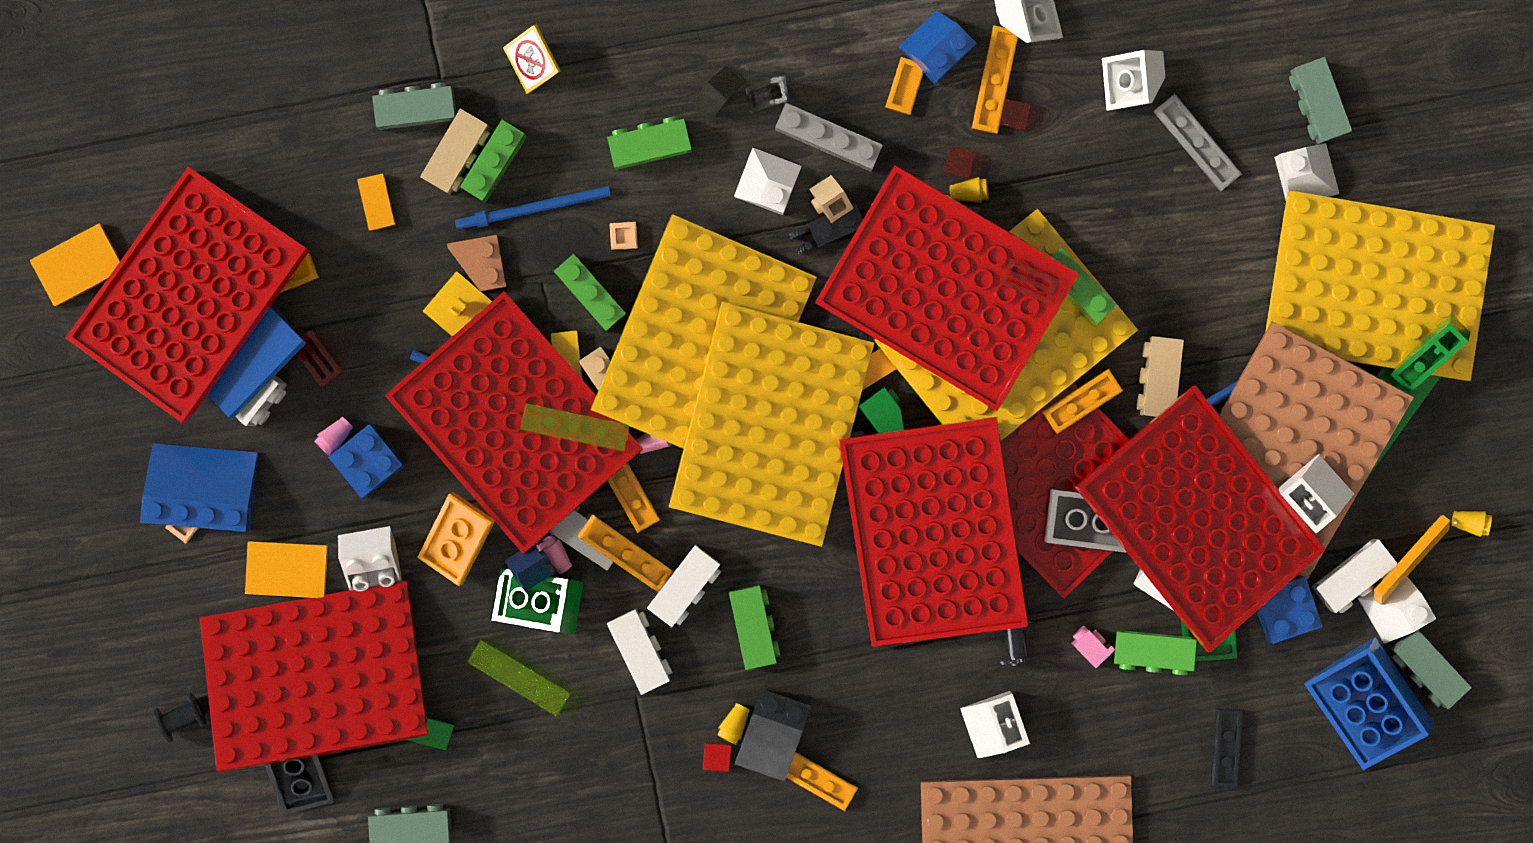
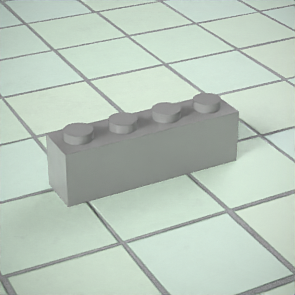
(828, 137)
(569, 529)

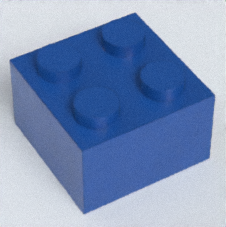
(367, 461)
(1289, 612)

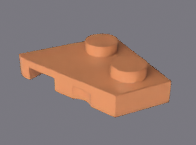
(481, 261)

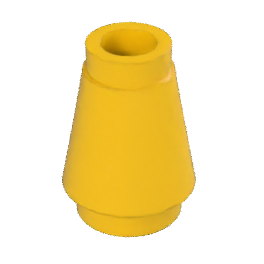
(970, 191)
(1472, 521)
(734, 724)

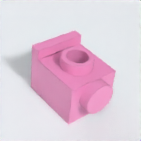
(1091, 646)

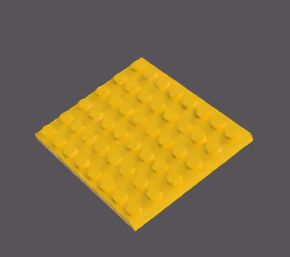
(1378, 279)
(673, 321)
(1060, 358)
(771, 424)

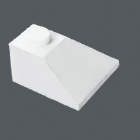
(1030, 19)
(1132, 78)
(1307, 171)
(767, 181)
(1400, 613)

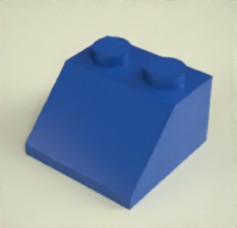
(937, 46)

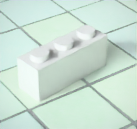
(1354, 576)
(685, 586)
(640, 650)

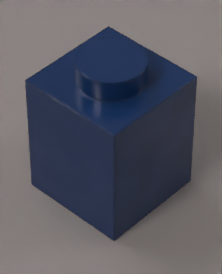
(529, 567)

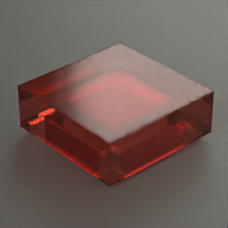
(1015, 114)
(959, 162)

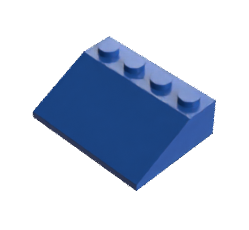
(256, 363)
(200, 487)
(1370, 704)

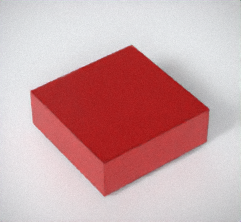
(717, 757)

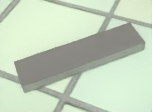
(1197, 142)

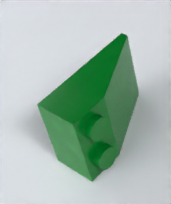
(546, 606)

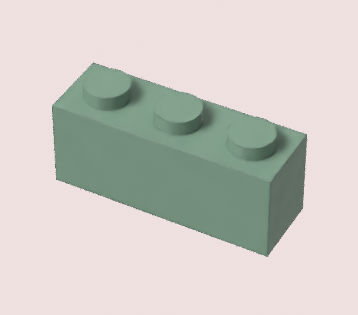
(1320, 101)
(414, 106)
(1429, 669)
(411, 825)

